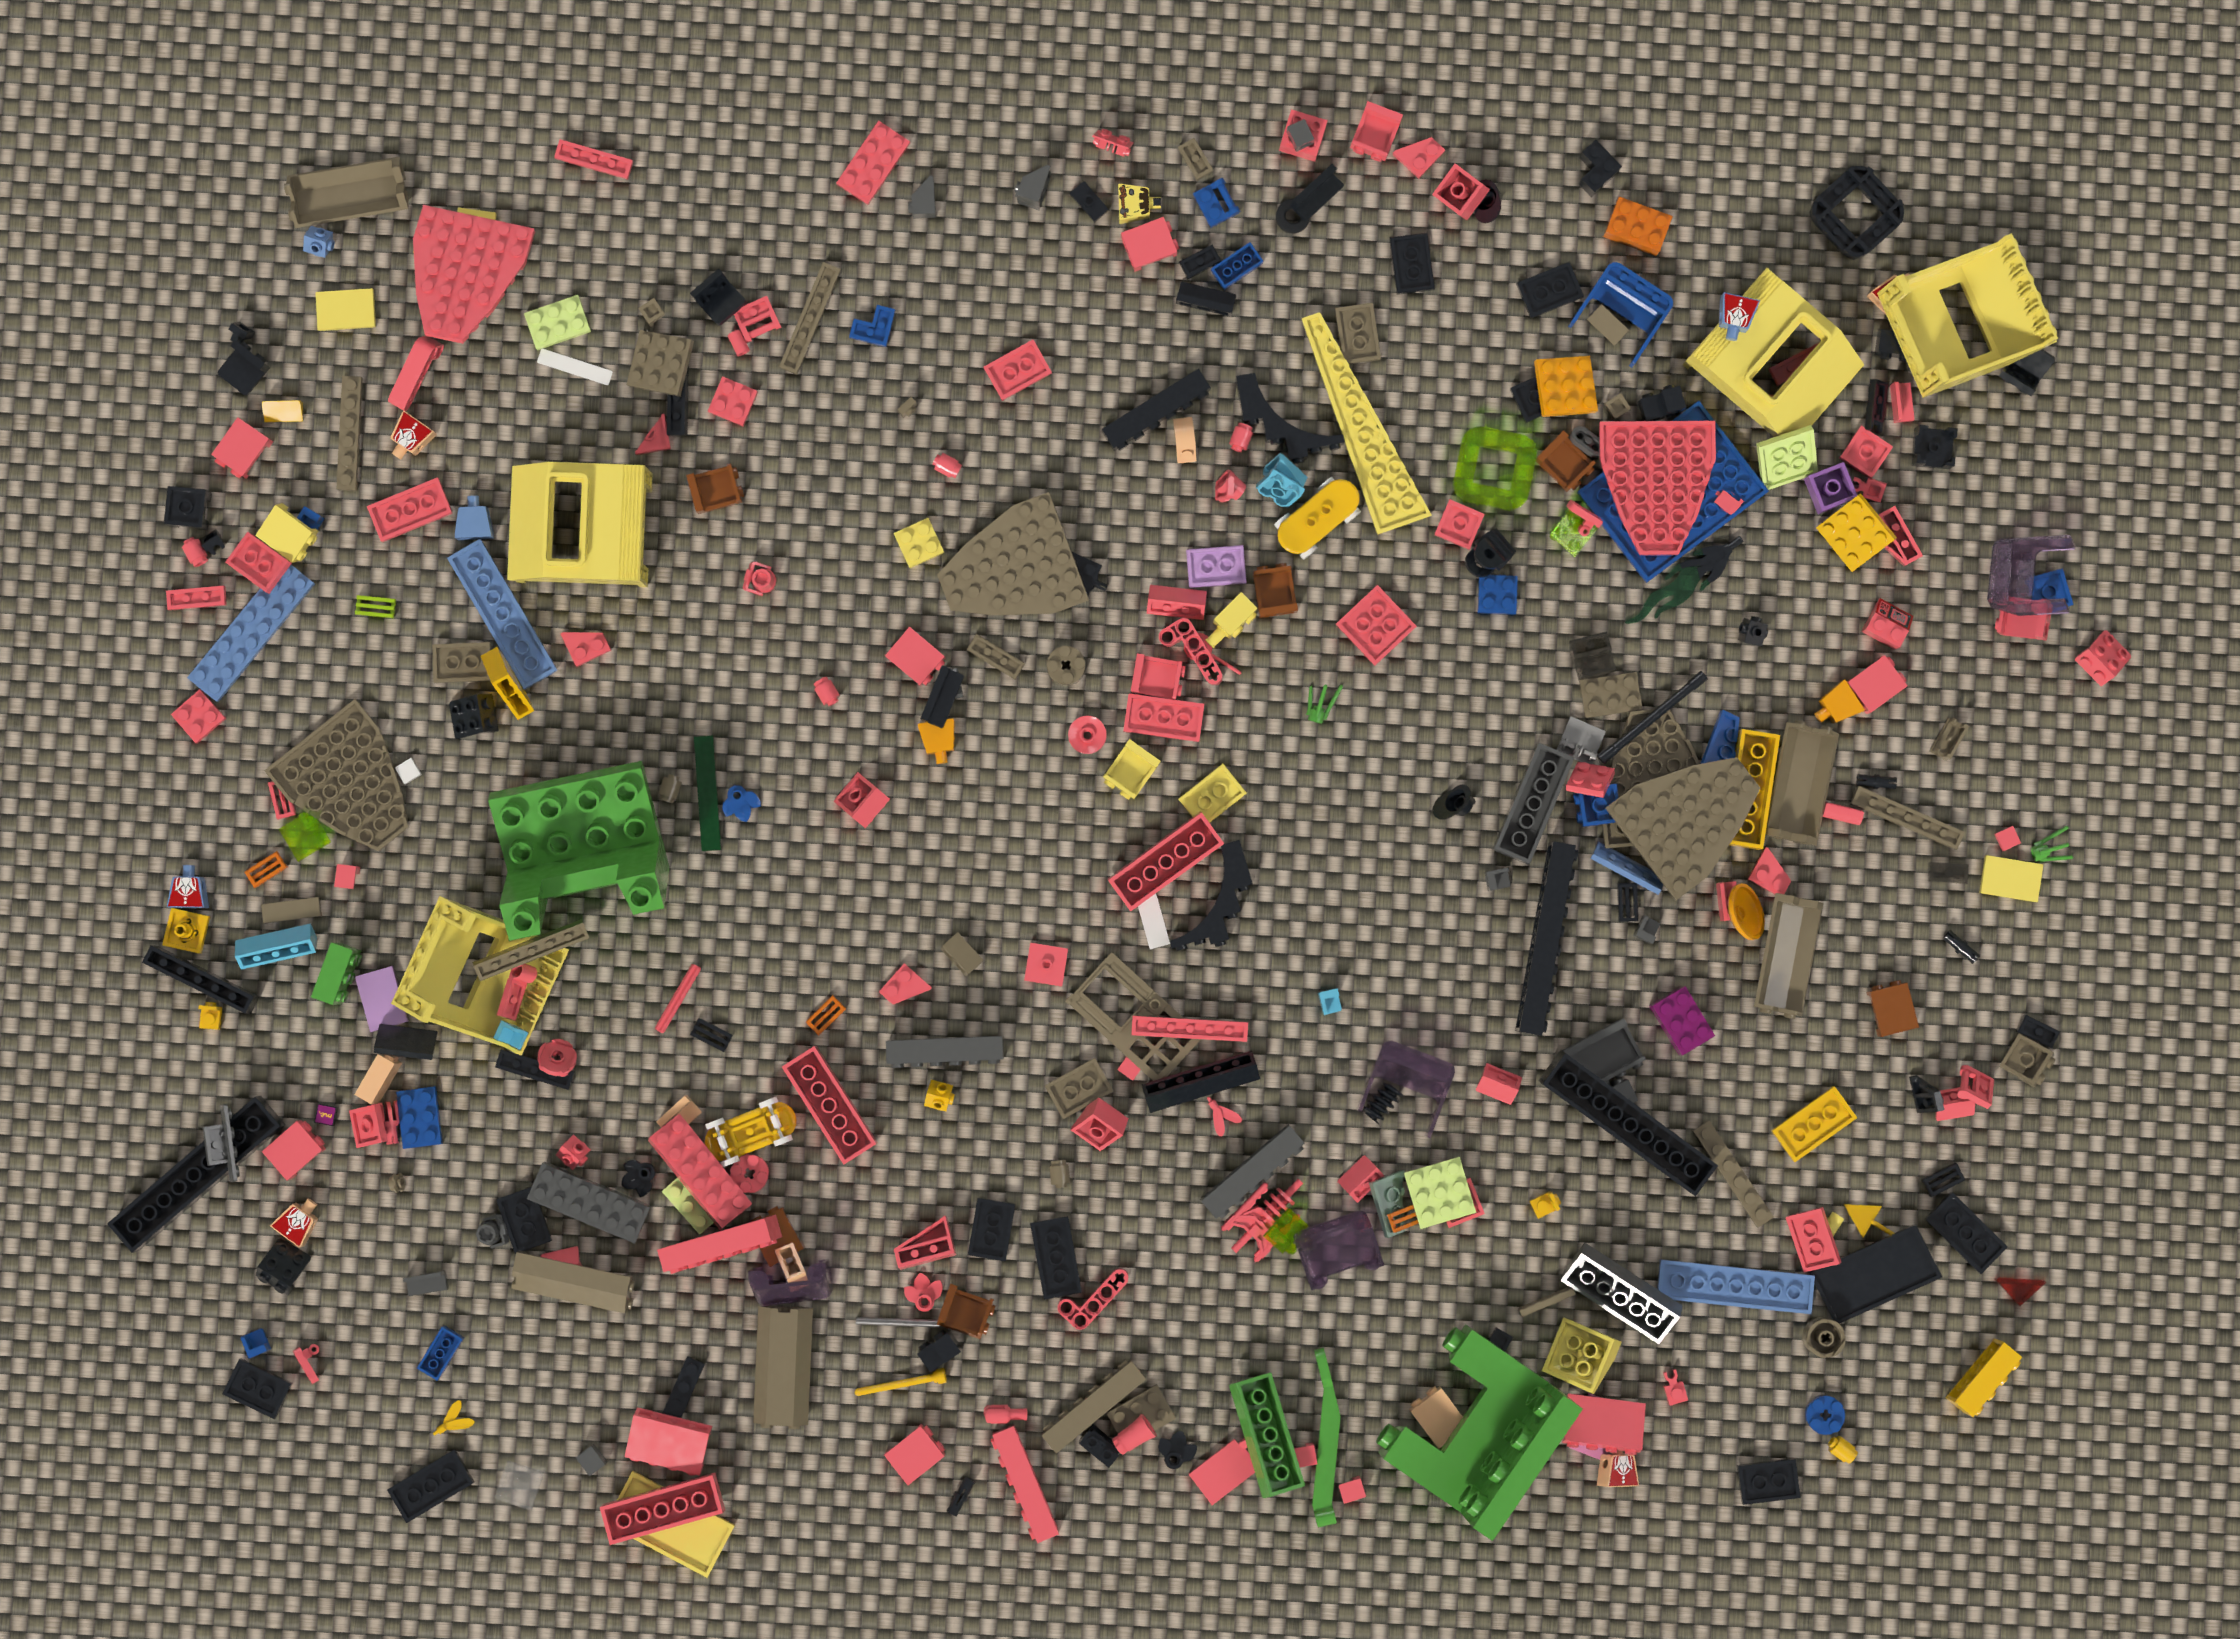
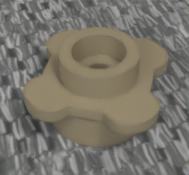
(397, 1183)

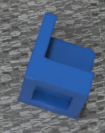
(310, 518)
(255, 1343)

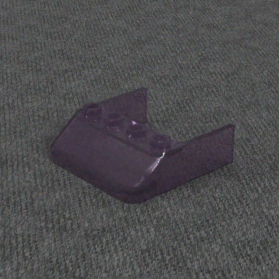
(2014, 571)
(1414, 1071)

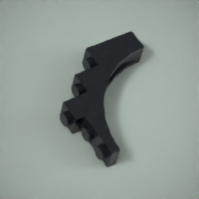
(1297, 442)
(1235, 876)

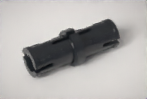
(1876, 781)
(1961, 947)
(967, 1484)

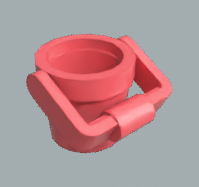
(1229, 487)
(762, 579)

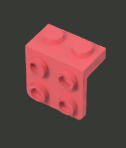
(2103, 658)

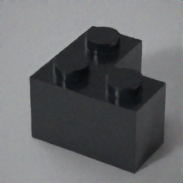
(1601, 165)
(1663, 405)
(940, 1350)

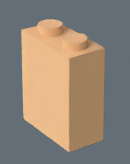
(378, 1078)
(1436, 1415)

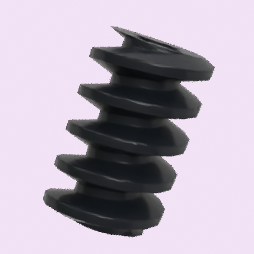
(1382, 1102)

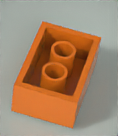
(1637, 226)

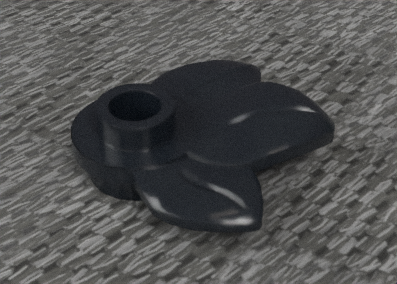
(635, 1177)
(1177, 1447)

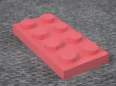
(873, 162)
(409, 509)
(1163, 717)

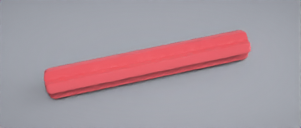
(677, 998)

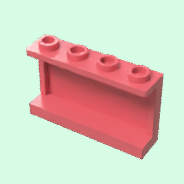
(1607, 1425)
(668, 1441)

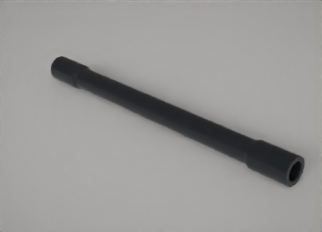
(1690, 686)

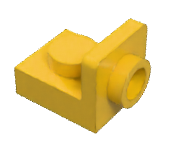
(210, 1016)
(1545, 1204)

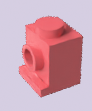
(1727, 502)

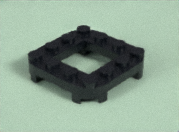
(1878, 195)

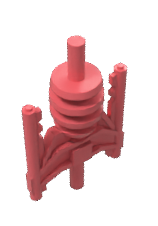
(1258, 1221)

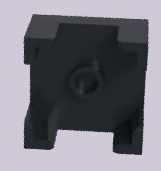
(1933, 447)
(186, 507)

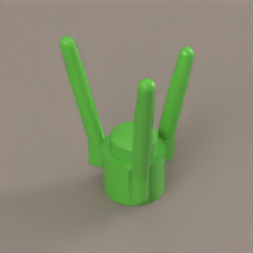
(1317, 713)
(2040, 851)

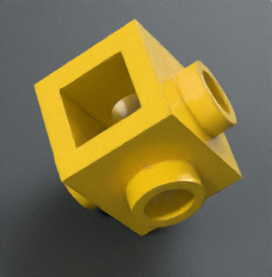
(939, 1095)

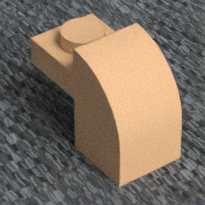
(1185, 440)

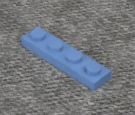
(1627, 868)

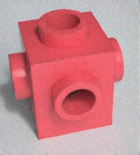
(573, 1152)

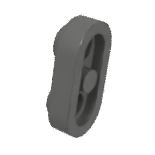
(1587, 441)

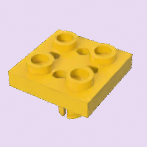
(178, 928)

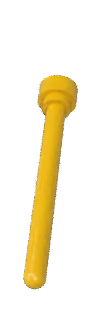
(938, 1376)

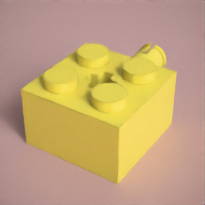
(1231, 619)

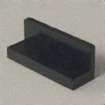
(1317, 193)
(1206, 299)
(942, 697)

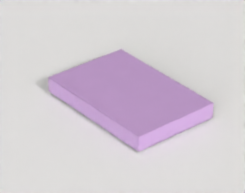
(1216, 566)
(377, 993)

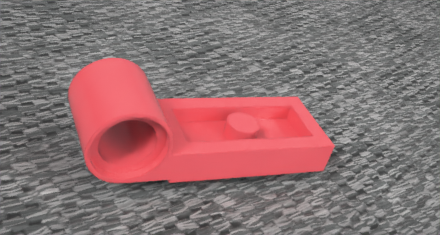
(515, 990)

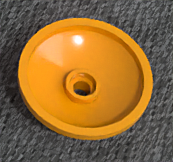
(1746, 912)

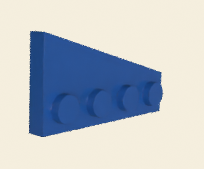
(1723, 738)

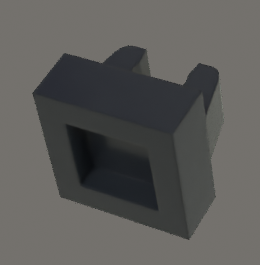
(240, 332)
(210, 540)

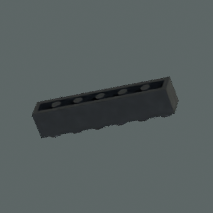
(1156, 409)
(200, 979)
(1201, 1081)

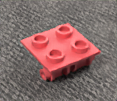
(1104, 136)

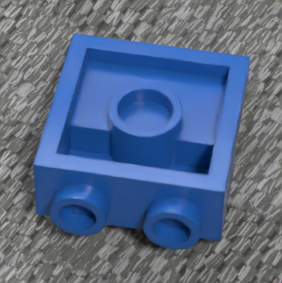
(1592, 808)

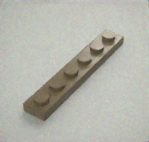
(810, 318)
(349, 433)
(1907, 818)
(530, 950)
(1733, 1174)

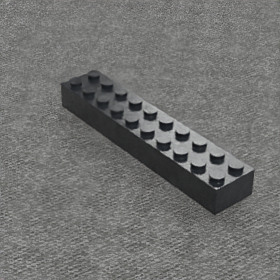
(1545, 938)
(1628, 1123)
(192, 1178)

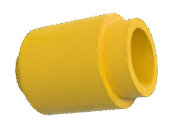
(1842, 1449)

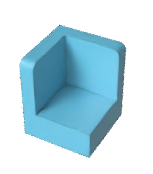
(1330, 1001)
(510, 1034)

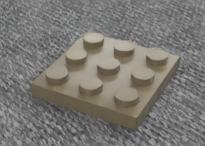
(660, 363)

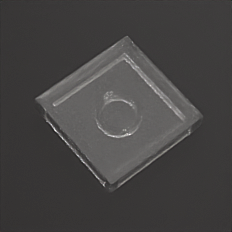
(519, 1485)

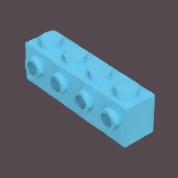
(275, 946)

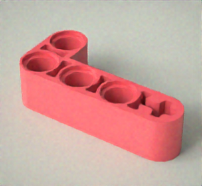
(414, 370)
(1196, 653)
(1095, 1296)

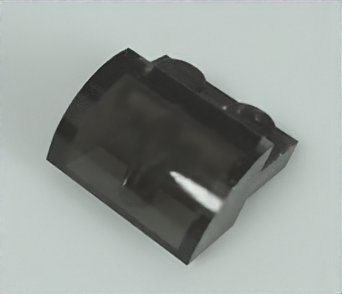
(1592, 655)

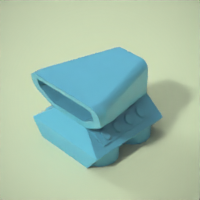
(1282, 481)

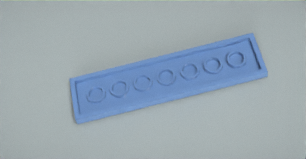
(502, 614)
(249, 634)
(1736, 1286)

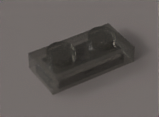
(1948, 872)

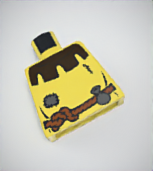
(1135, 203)

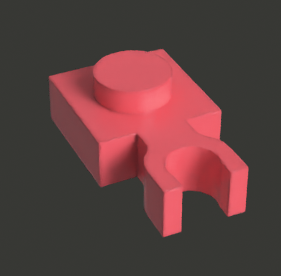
(1872, 489)
(1675, 1390)

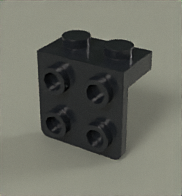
(718, 297)
(243, 368)
(2028, 371)
(473, 715)
(282, 1266)

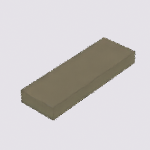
(995, 656)
(291, 910)
(1546, 1301)

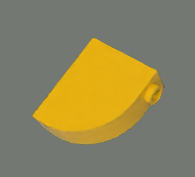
(506, 683)

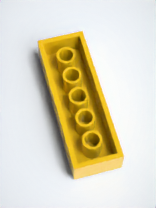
(1758, 755)

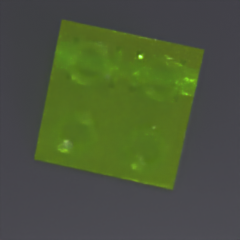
(1567, 533)
(304, 836)
(1283, 1230)

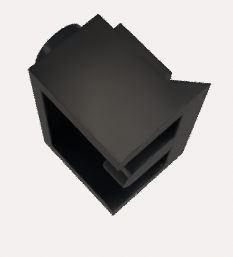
(1099, 1445)

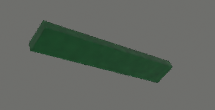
(707, 793)

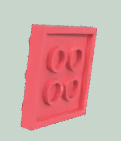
(1376, 625)

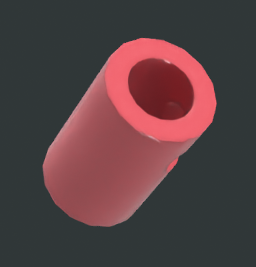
(738, 342)

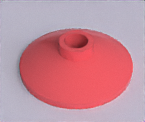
(1091, 725)

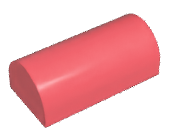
(1843, 813)

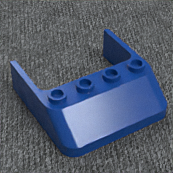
(1632, 299)

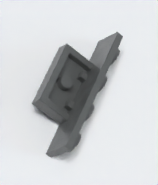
(219, 1143)

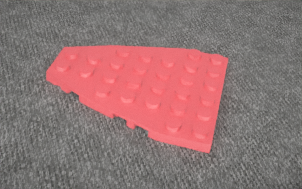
(464, 269)
(1657, 478)

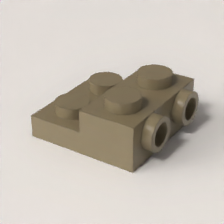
(2028, 1060)

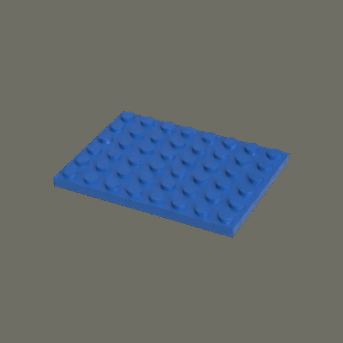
(1728, 474)

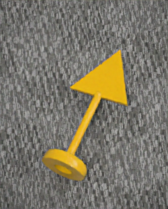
(1864, 1216)

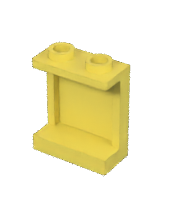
(287, 534)
(1131, 770)

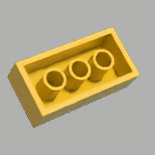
(1984, 1377)

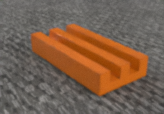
(279, 861)
(837, 1004)
(1404, 1226)

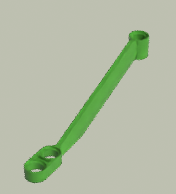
(1327, 1447)

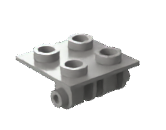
(1581, 740)

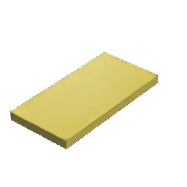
(690, 1544)

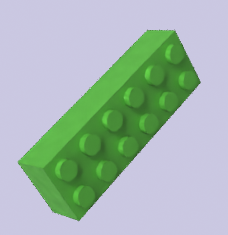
(1267, 1435)

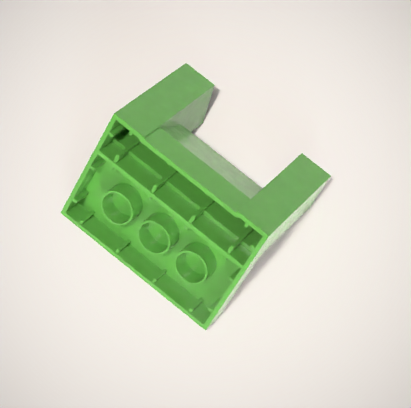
(576, 839)
(1497, 1442)

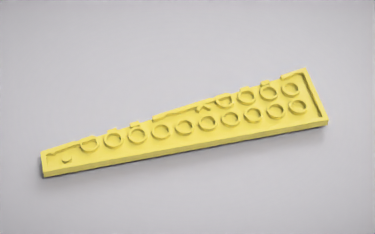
(1380, 472)

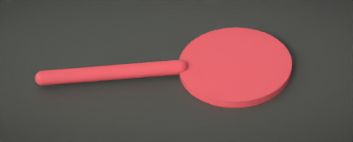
(1194, 643)

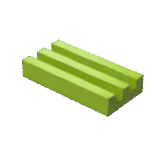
(359, 604)

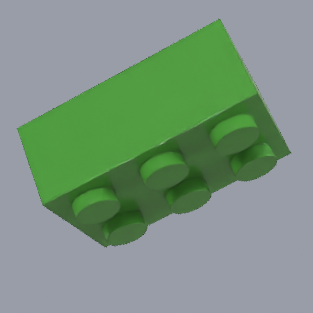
(336, 974)

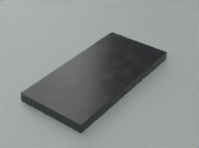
(1876, 1274)

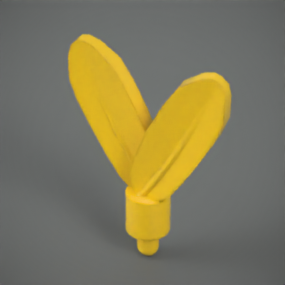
(450, 1421)

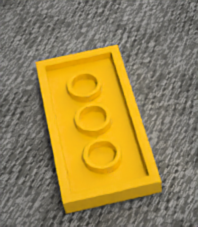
(1814, 1124)

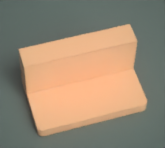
(685, 1107)

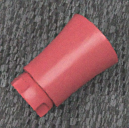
(1134, 1435)

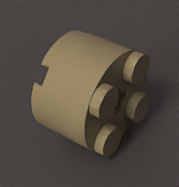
(1077, 665)
(1833, 1332)

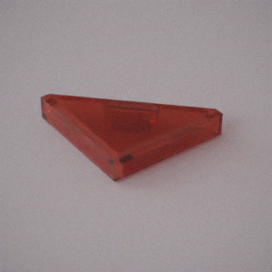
(2020, 1289)

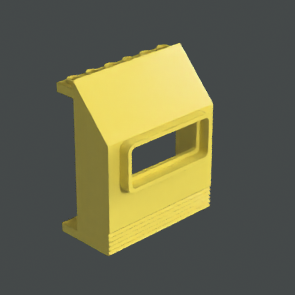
(2000, 299)
(1810, 387)
(609, 523)
(440, 961)

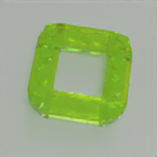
(1488, 495)

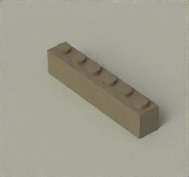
(1093, 1406)

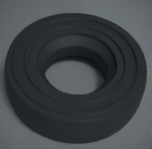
(1284, 224)

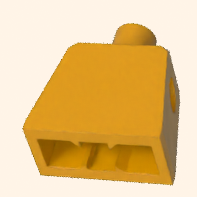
(1839, 704)
(938, 740)

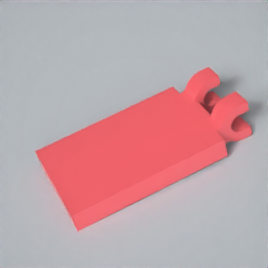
(1223, 1470)

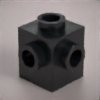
(1753, 631)

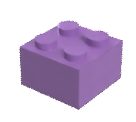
(1830, 488)

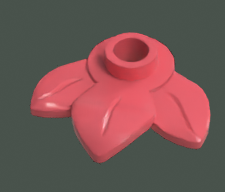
(923, 1289)

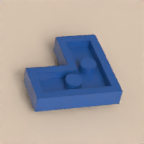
(877, 331)

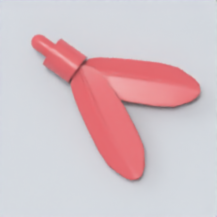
(1221, 1112)

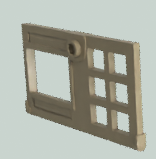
(1121, 1036)

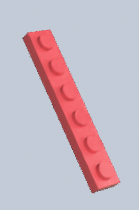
(1189, 1028)

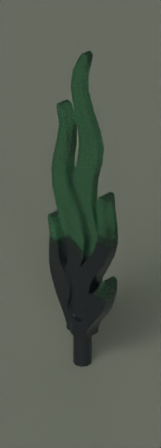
(1691, 572)

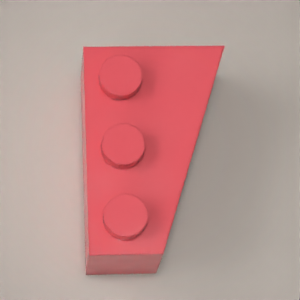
(1904, 546)
(927, 1246)

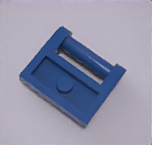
(1210, 205)

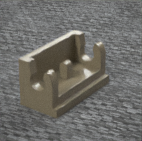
(1608, 325)
(1949, 739)
(961, 954)

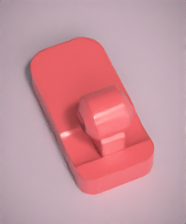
(1590, 518)
(302, 1357)

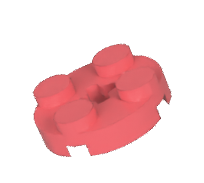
(557, 1067)
(760, 1176)

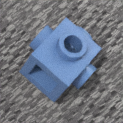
(318, 241)

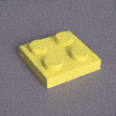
(919, 543)

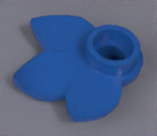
(740, 806)

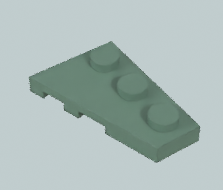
(1388, 1198)

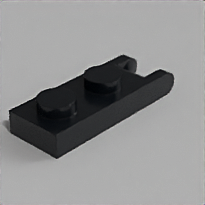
(1876, 405)

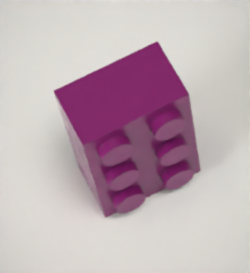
(1682, 1020)

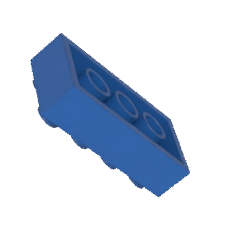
(1237, 266)
(440, 1353)

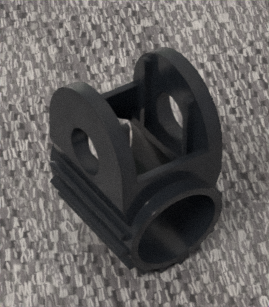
(1490, 552)

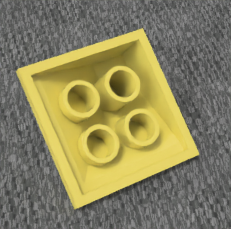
(1581, 1355)

